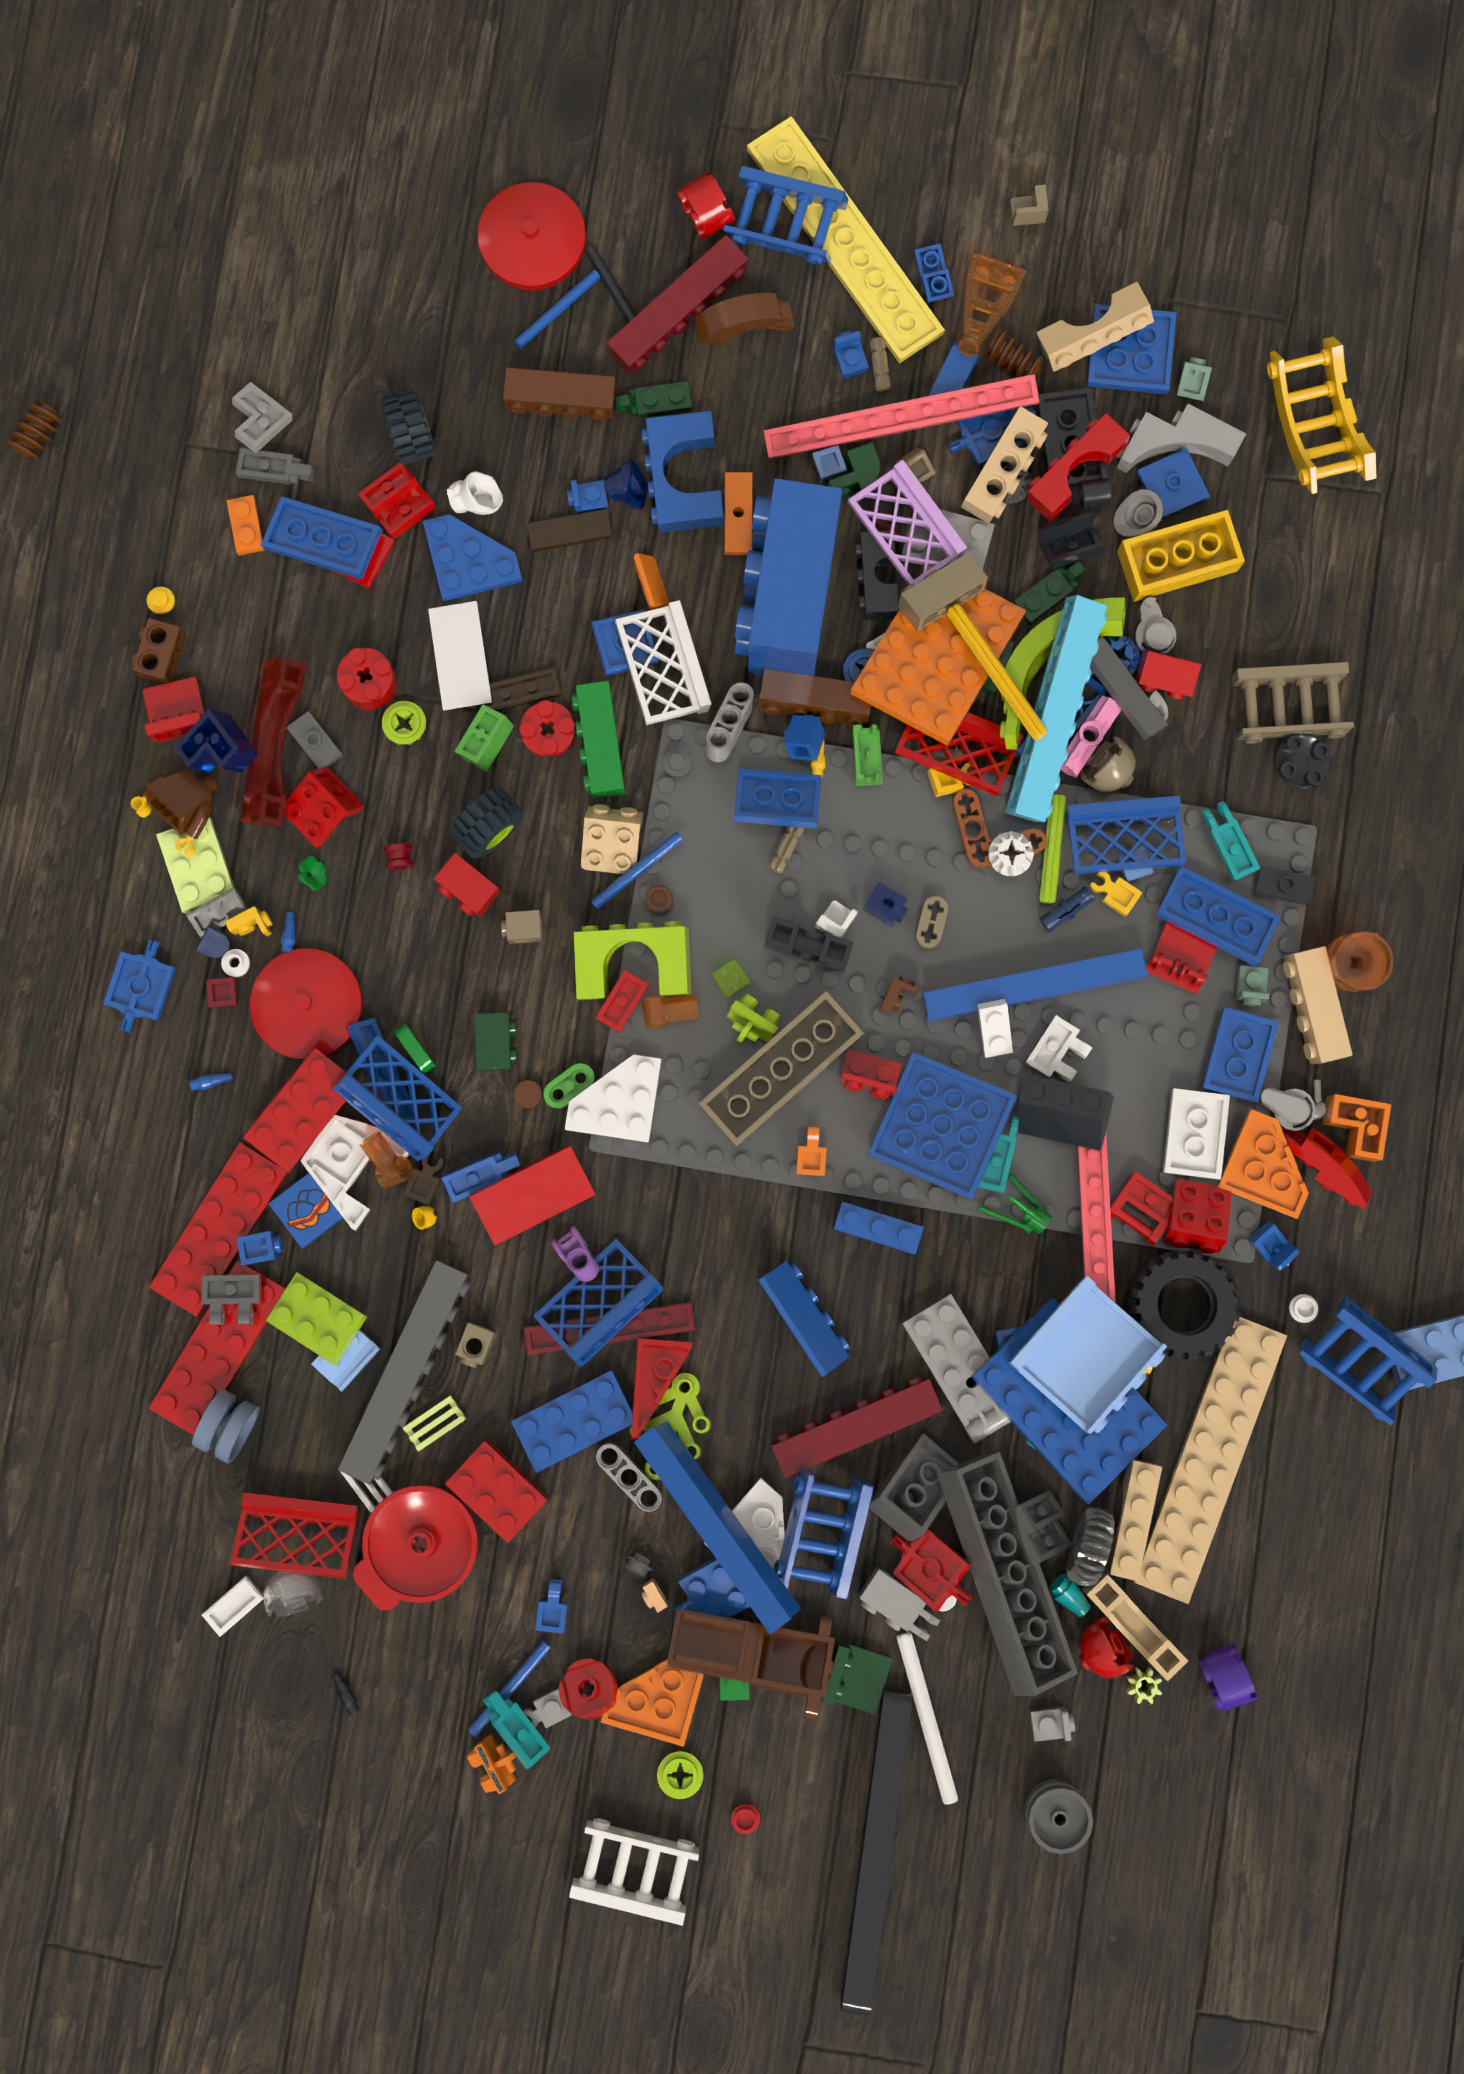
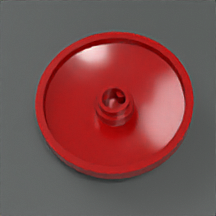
(531, 236)
(305, 1003)
(420, 1543)

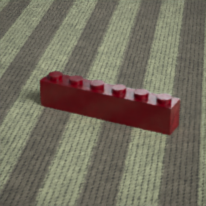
(677, 305)
(856, 1427)

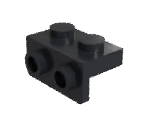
(1070, 541)

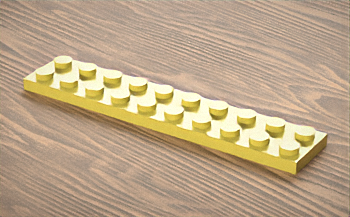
(854, 247)

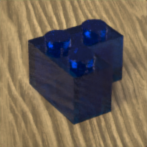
(216, 741)

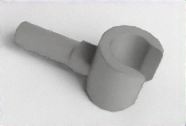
(1319, 1105)

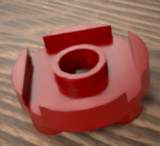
(546, 713)
(575, 1680)

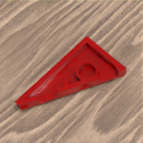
(655, 1369)

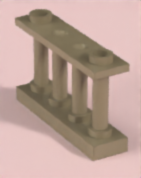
(1303, 676)

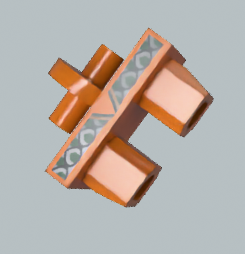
(496, 1762)

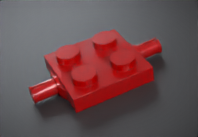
(932, 1569)

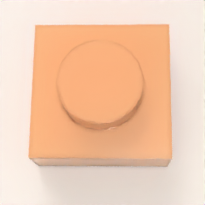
(654, 1596)

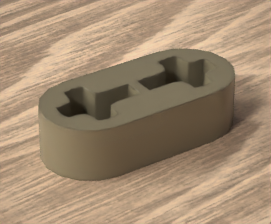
(938, 924)

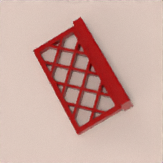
(971, 729)
(300, 1511)

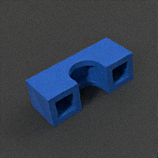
(878, 1228)

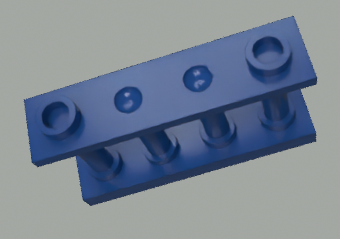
(779, 188)
(1373, 1335)
(844, 1551)

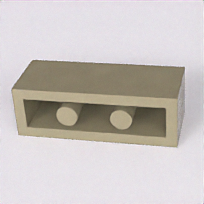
(940, 590)

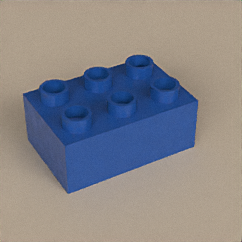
(788, 577)

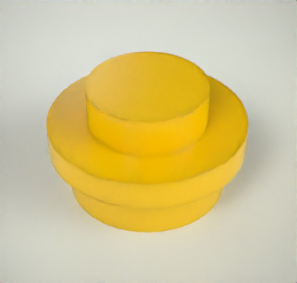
(160, 600)

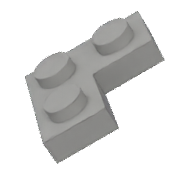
(264, 415)

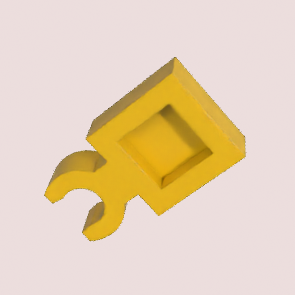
(945, 784)
(1119, 895)

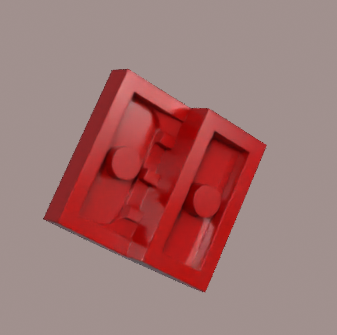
(397, 500)

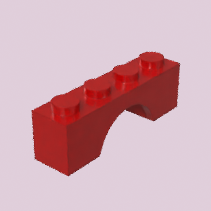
(1100, 443)

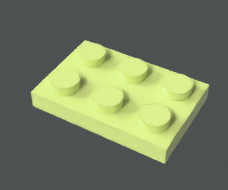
(200, 876)

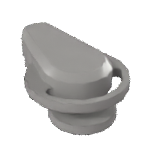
(1154, 629)
(1288, 1107)

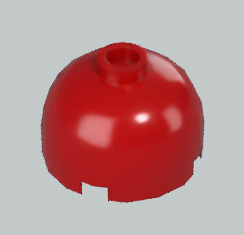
(1104, 1650)

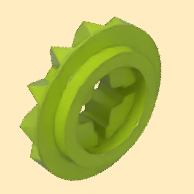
(404, 710)
(670, 1784)

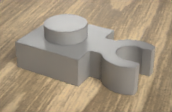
(548, 1710)

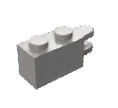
(896, 1602)

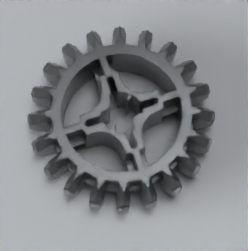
(1090, 1547)

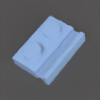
(352, 1362)

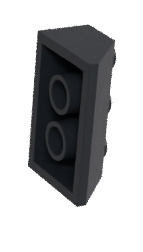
(1064, 1112)

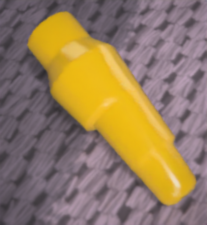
(819, 765)

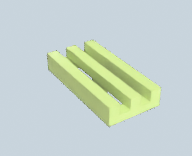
(414, 1436)

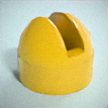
(423, 1217)

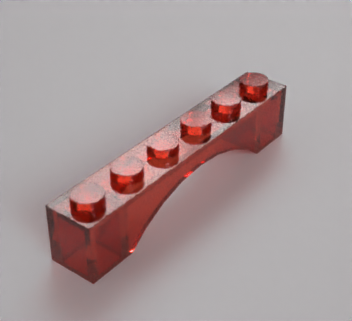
(264, 791)

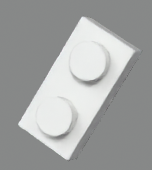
(995, 1028)

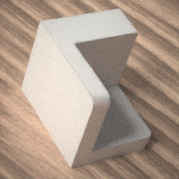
(836, 919)

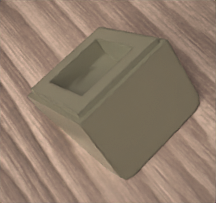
(919, 464)

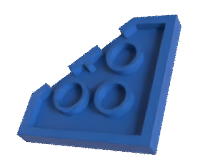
(467, 559)

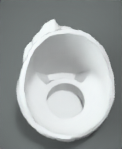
(475, 494)

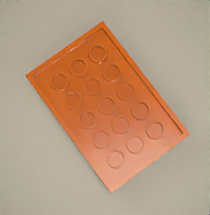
(932, 673)

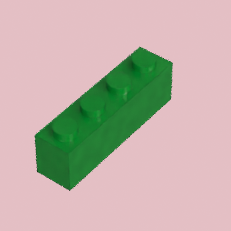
(600, 740)

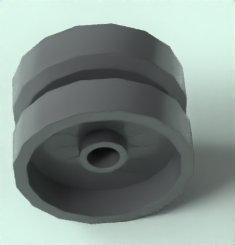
(1071, 1828)

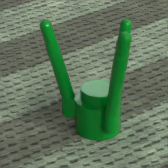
(1034, 1216)

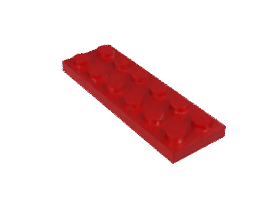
(210, 1238)
(213, 1357)

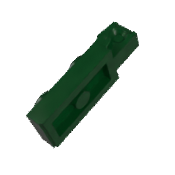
(656, 400)
(1049, 592)

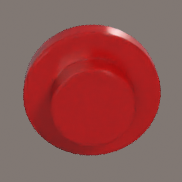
(745, 1818)

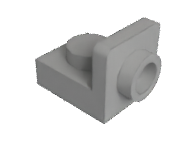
(1051, 1723)

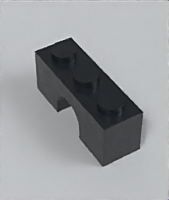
(878, 599)
(809, 946)

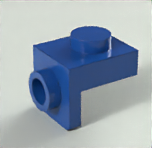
(1273, 1246)

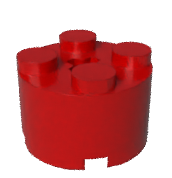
(705, 205)
(360, 665)

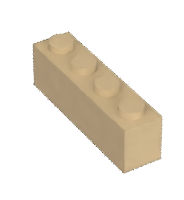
(1317, 1005)

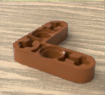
(979, 819)

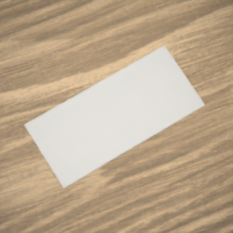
(459, 655)

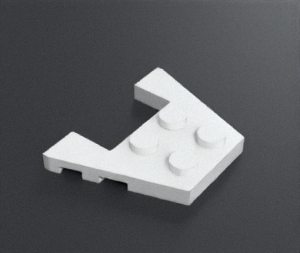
(338, 1160)

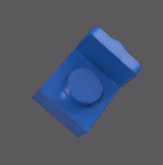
(850, 354)
(587, 496)
(259, 1247)

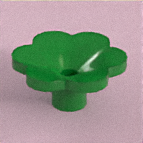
(312, 873)

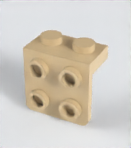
(610, 839)

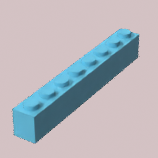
(1057, 707)

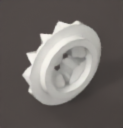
(1001, 862)

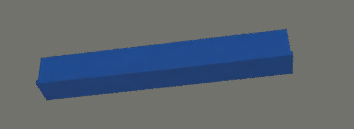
(1035, 984)
(718, 1526)

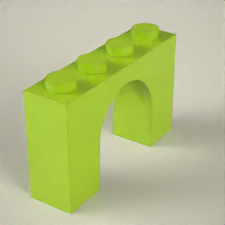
(596, 947)

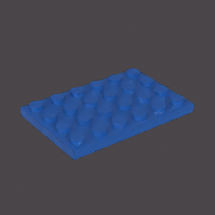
(1080, 1459)

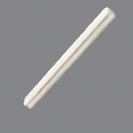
(927, 1718)

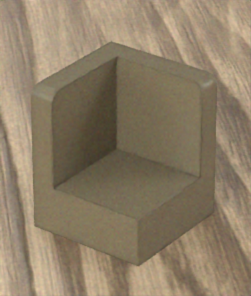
(1030, 208)

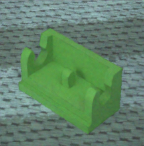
(484, 738)
(867, 755)

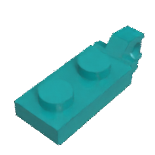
(516, 1729)

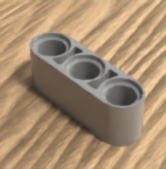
(729, 711)
(633, 1490)

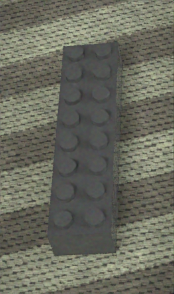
(1006, 1580)

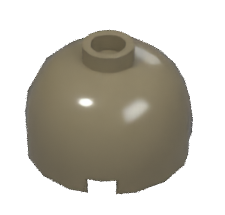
(1110, 766)

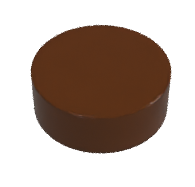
(659, 899)
(528, 1094)

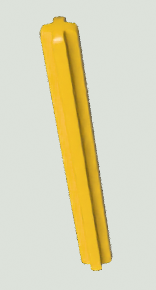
(997, 672)

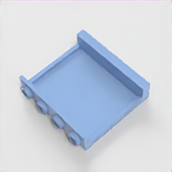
(1088, 1356)

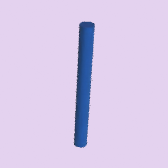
(557, 309)
(637, 870)
(512, 1684)

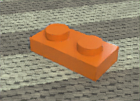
(245, 525)

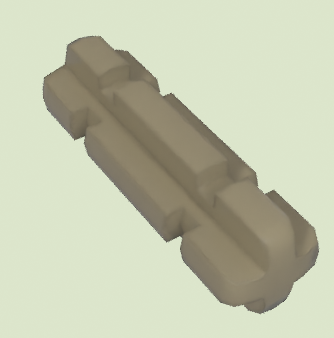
(880, 364)
(785, 849)

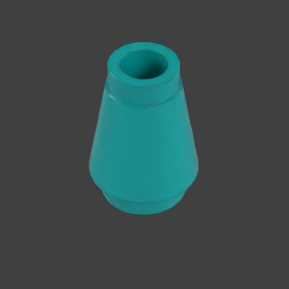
(1069, 1595)

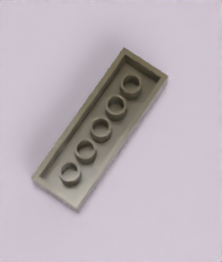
(781, 1069)

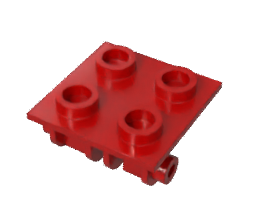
(1181, 958)

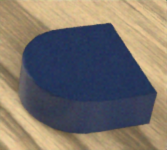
(213, 942)

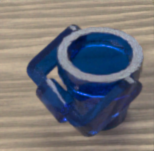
(626, 483)

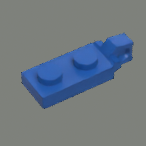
(478, 1174)

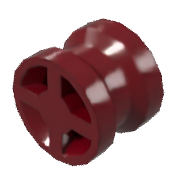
(398, 856)

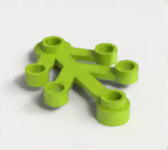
(675, 1416)

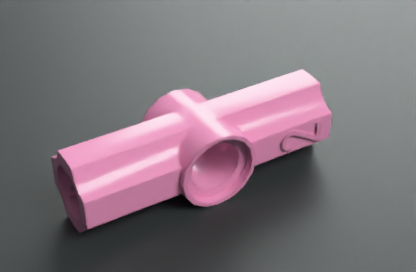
(1098, 724)

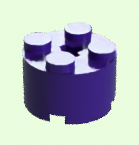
(1230, 1678)

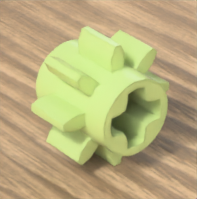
(1151, 1687)

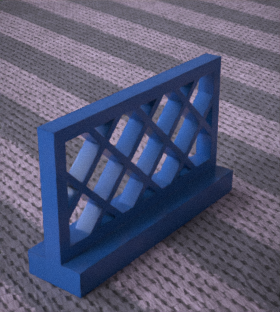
(1125, 811)
(388, 1119)
(609, 1323)

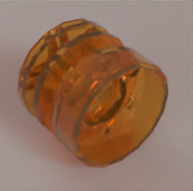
(1372, 961)

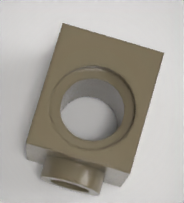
(522, 927)
(487, 1338)

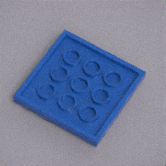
(942, 1126)

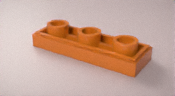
(738, 499)

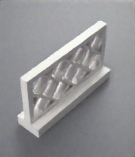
(686, 657)

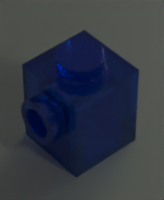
(886, 905)

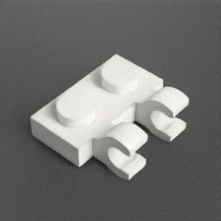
(1052, 1047)

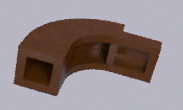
(743, 314)

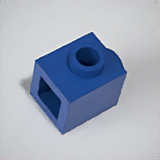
(804, 737)

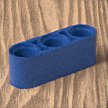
(954, 372)

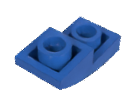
(933, 273)

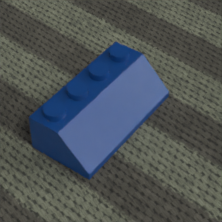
(804, 1318)

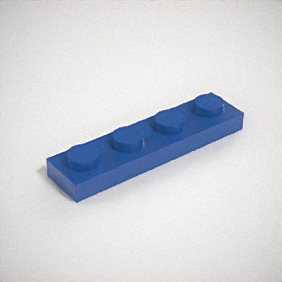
(362, 1034)

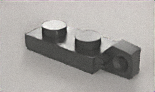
(272, 467)

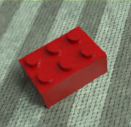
(497, 1490)

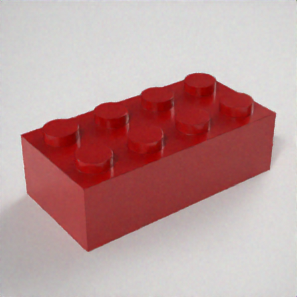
(297, 1111)

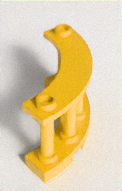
(1361, 454)

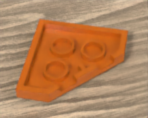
(1264, 1167)
(657, 1703)

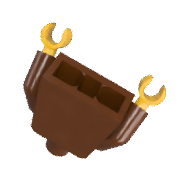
(180, 802)

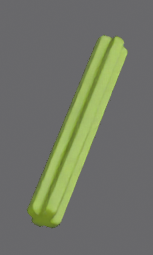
(1053, 850)

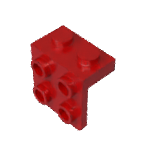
(1199, 1217)

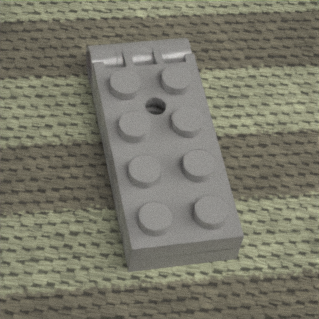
(952, 1357)

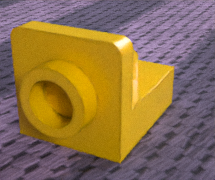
(245, 922)

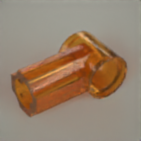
(660, 1010)
(389, 1167)

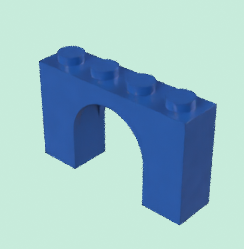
(665, 439)

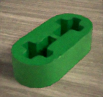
(414, 1048)

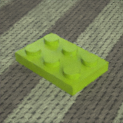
(316, 1318)

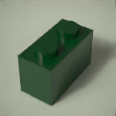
(494, 1042)

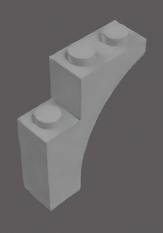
(1189, 429)

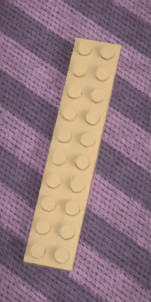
(1210, 1460)

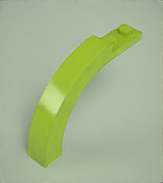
(1035, 651)

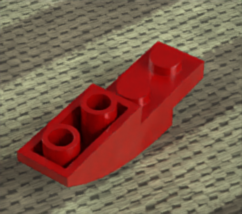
(1334, 1167)

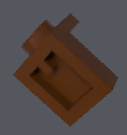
(892, 997)

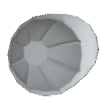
(1138, 514)

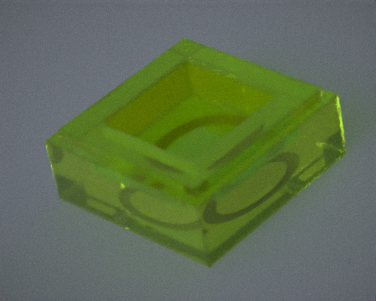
(730, 978)

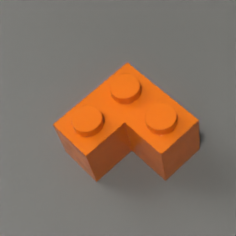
(1366, 1122)

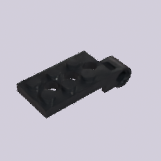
(1094, 484)

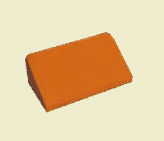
(651, 581)

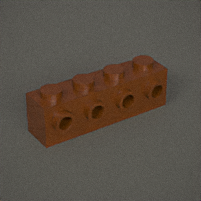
(559, 393)
(812, 695)

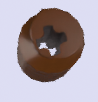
(1012, 357)
(34, 430)

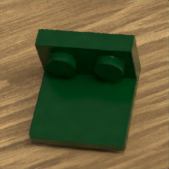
(857, 1677)

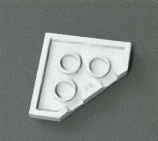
(618, 1102)
(762, 1518)

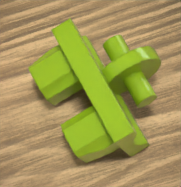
(750, 1023)

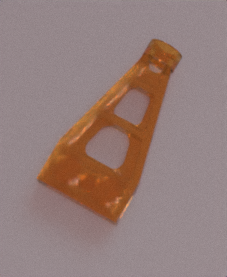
(993, 275)

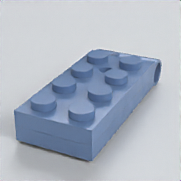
(1440, 1344)

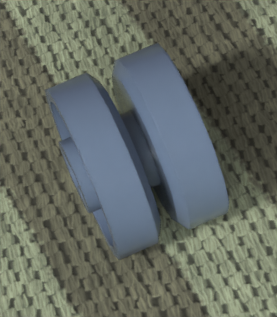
(225, 1426)

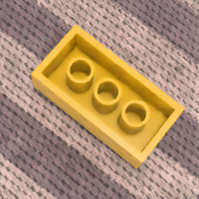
(1180, 555)

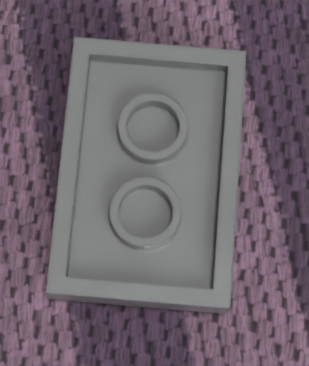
(973, 532)

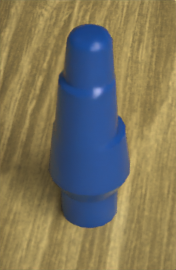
(288, 936)
(208, 1081)

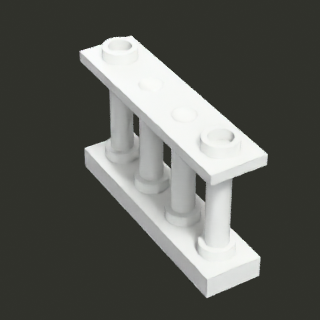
(642, 1901)

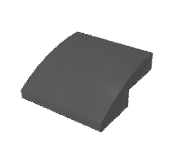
(1040, 1528)

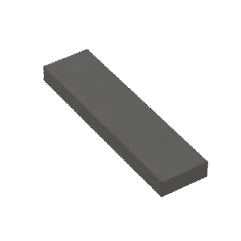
(1126, 691)

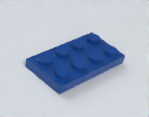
(321, 537)
(1218, 916)
(574, 1421)

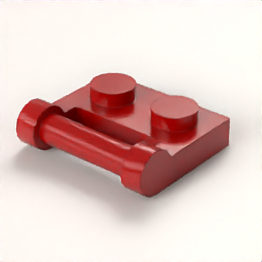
(1149, 1200)

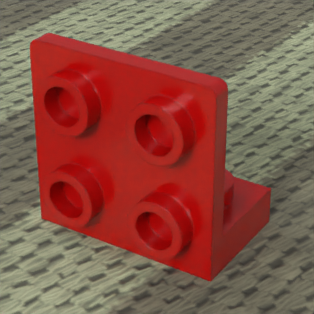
(173, 709)
(320, 805)
(870, 1073)

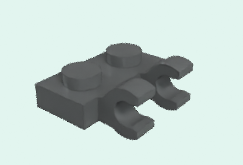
(231, 1290)

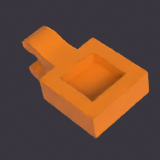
(811, 1158)

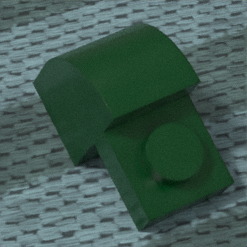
(863, 469)

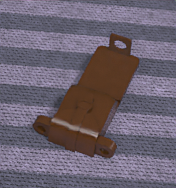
(747, 1653)

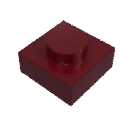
(222, 992)

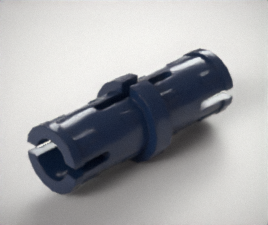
(1067, 909)

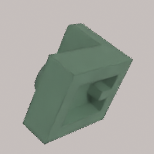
(1194, 379)
(1252, 985)

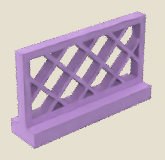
(926, 510)

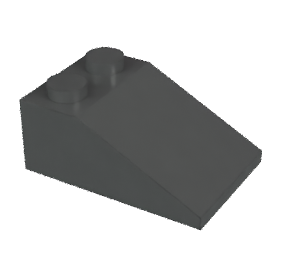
(912, 1491)

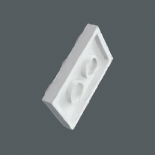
(1196, 1134)

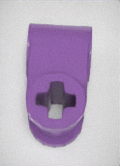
(573, 1252)

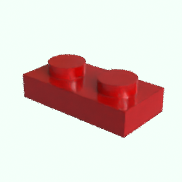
(622, 1001)

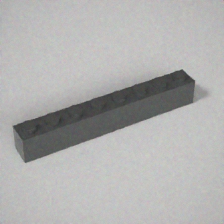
(404, 1372)

